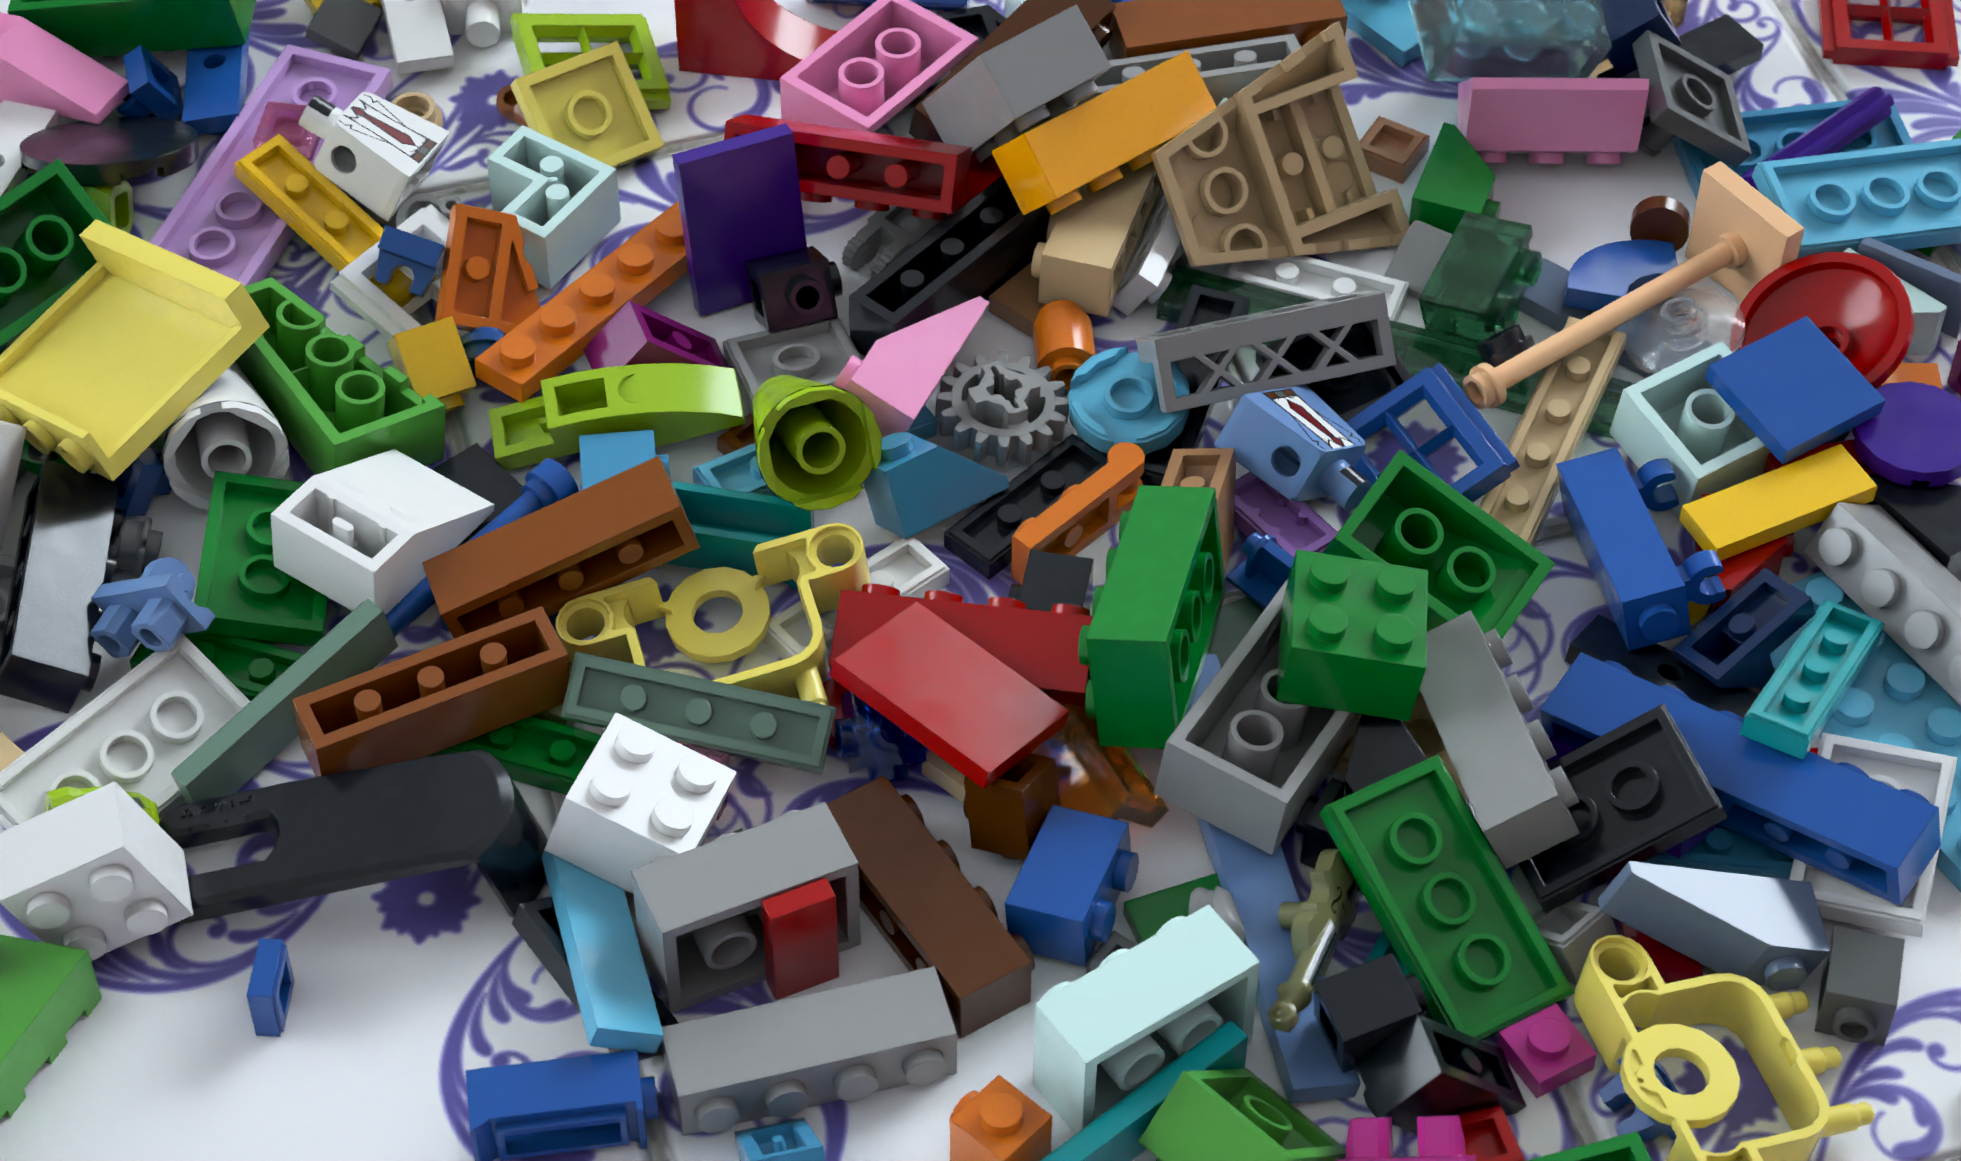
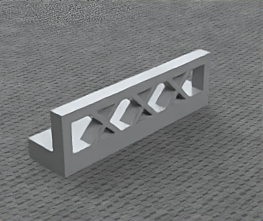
(1263, 327)

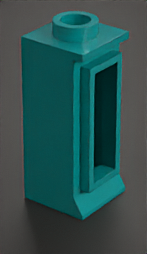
(734, 523)

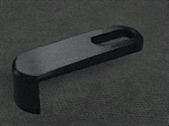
(368, 831)

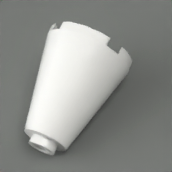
(224, 432)

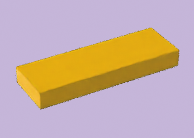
(1777, 502)

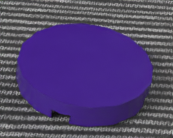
(1913, 435)

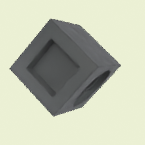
(1859, 985)

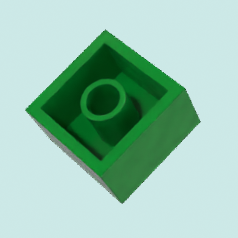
(1353, 635)

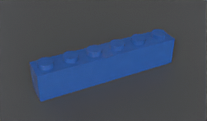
(1803, 808)

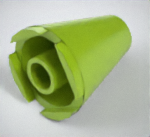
(813, 441)

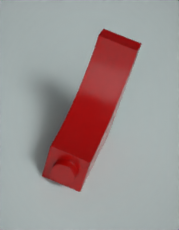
(743, 38)

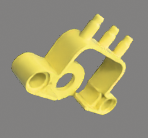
(799, 557)
(1625, 990)

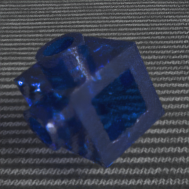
(862, 744)

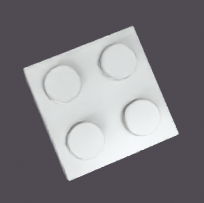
(637, 803)
(93, 873)

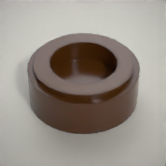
(1660, 220)

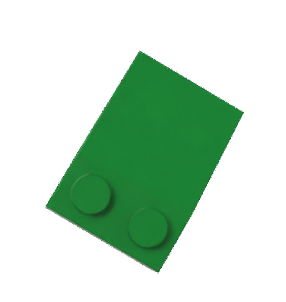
(1430, 526)

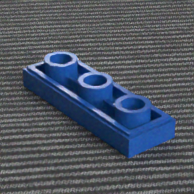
(215, 87)

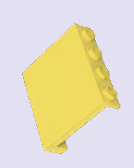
(123, 352)

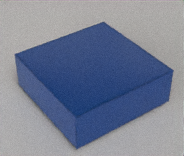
(270, 987)

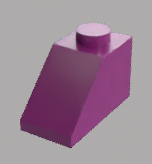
(648, 337)

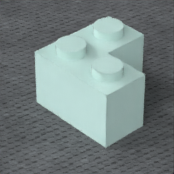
(559, 199)

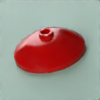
(1848, 298)

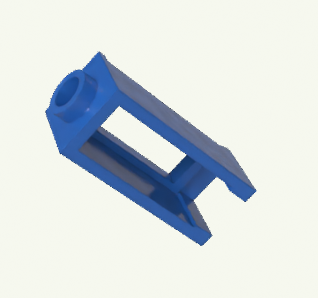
(559, 1106)

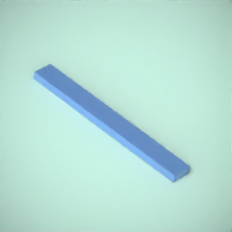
(1258, 888)

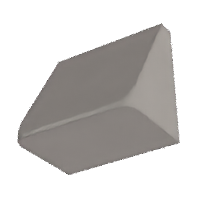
(1418, 256)
(1571, 933)

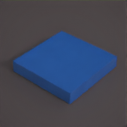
(1794, 389)

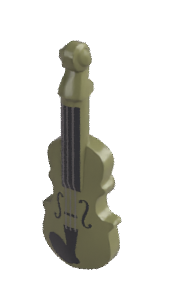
(1314, 934)

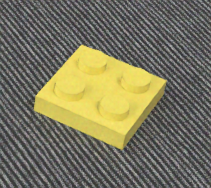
(590, 106)

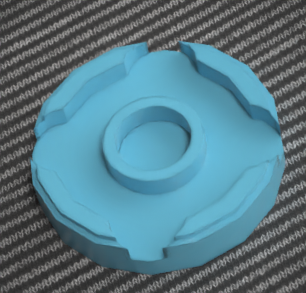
(1118, 401)

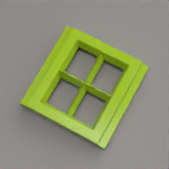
(536, 28)

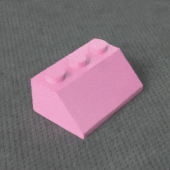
(873, 67)
(1552, 117)

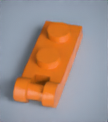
(1082, 510)

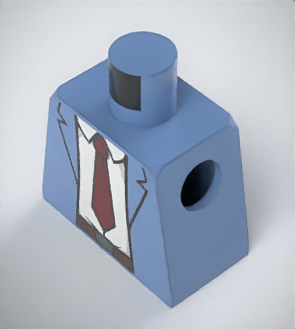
(1297, 446)

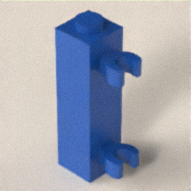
(1626, 550)

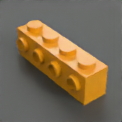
(1103, 134)

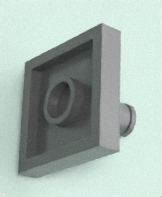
(1688, 102)

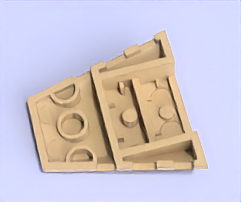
(1279, 168)

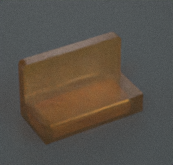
(1098, 777)

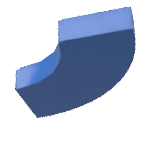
(1615, 271)

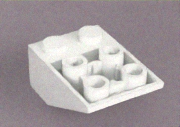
(371, 527)

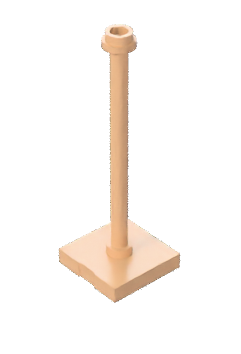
(1732, 239)

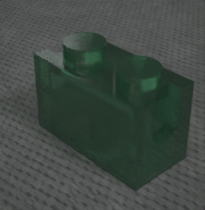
(1480, 278)

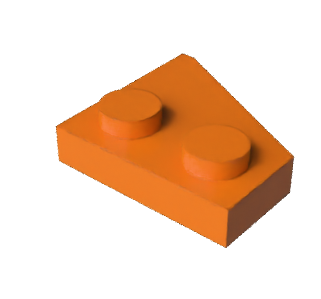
(485, 271)

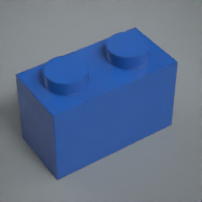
(1071, 884)

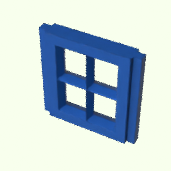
(1462, 422)

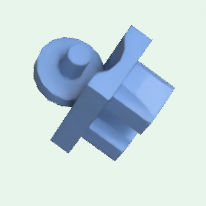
(149, 609)

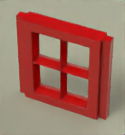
(1935, 15)

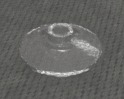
(1683, 328)

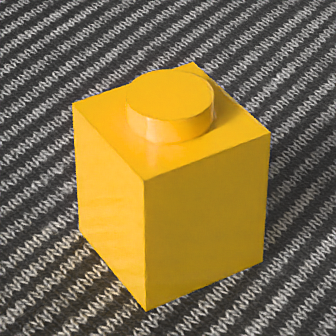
(434, 362)

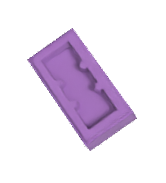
(1268, 512)

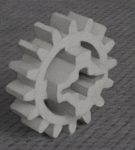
(1002, 408)

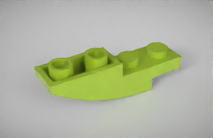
(663, 397)

